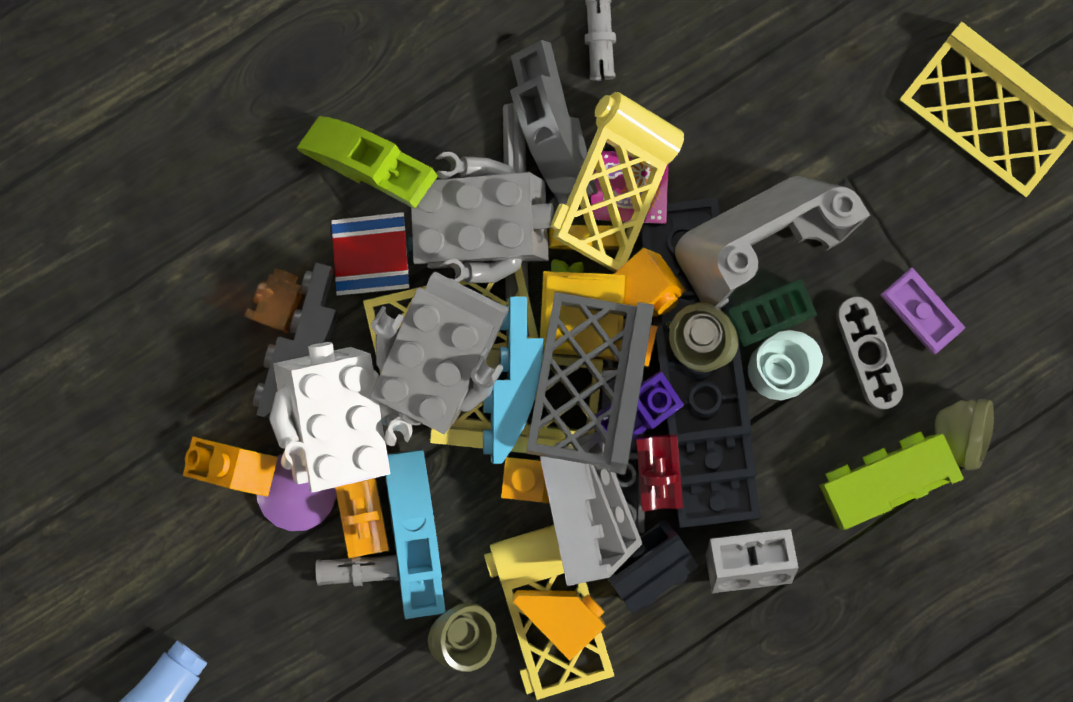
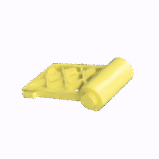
(634, 134)
(524, 562)

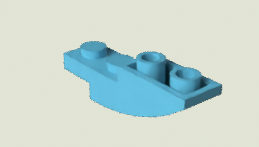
(513, 398)
(414, 534)

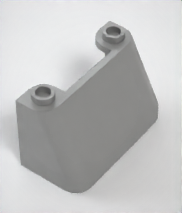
(720, 251)

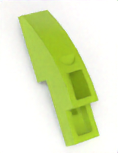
(367, 159)

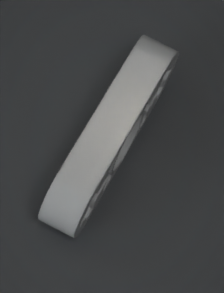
(848, 328)

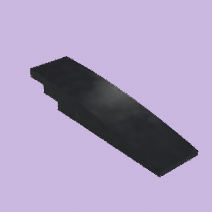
(715, 418)

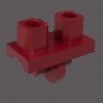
(659, 472)

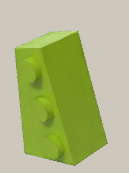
(889, 479)

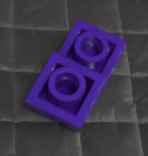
(655, 404)

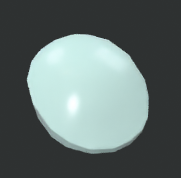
(785, 365)

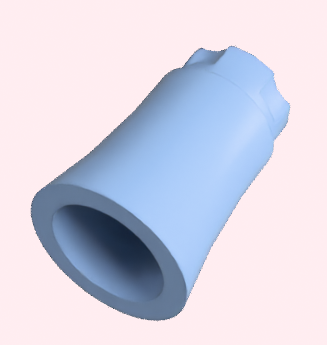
(170, 677)

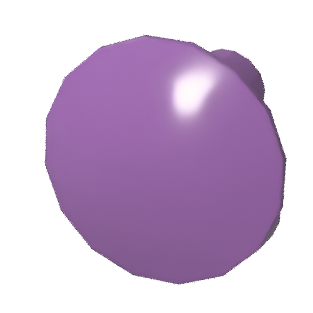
(292, 504)

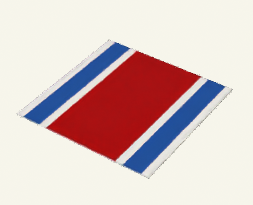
(370, 254)

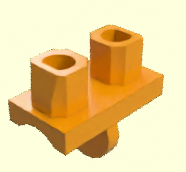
(362, 518)

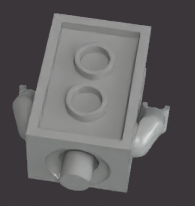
(481, 221)
(439, 354)

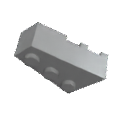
(589, 515)

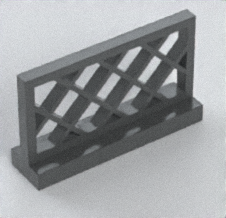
(626, 387)

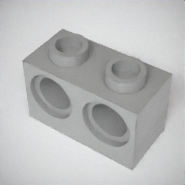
(751, 561)

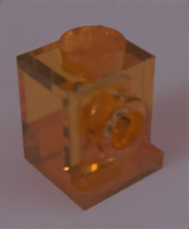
(276, 301)

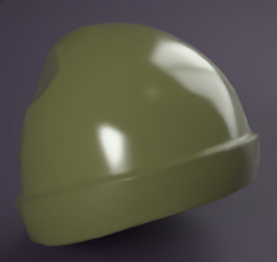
(703, 337)
(967, 430)
(463, 638)

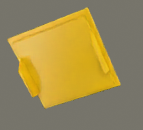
(594, 286)

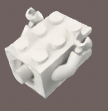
(330, 420)

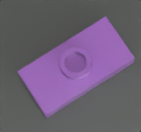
(922, 311)

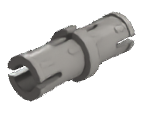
(600, 39)
(357, 570)

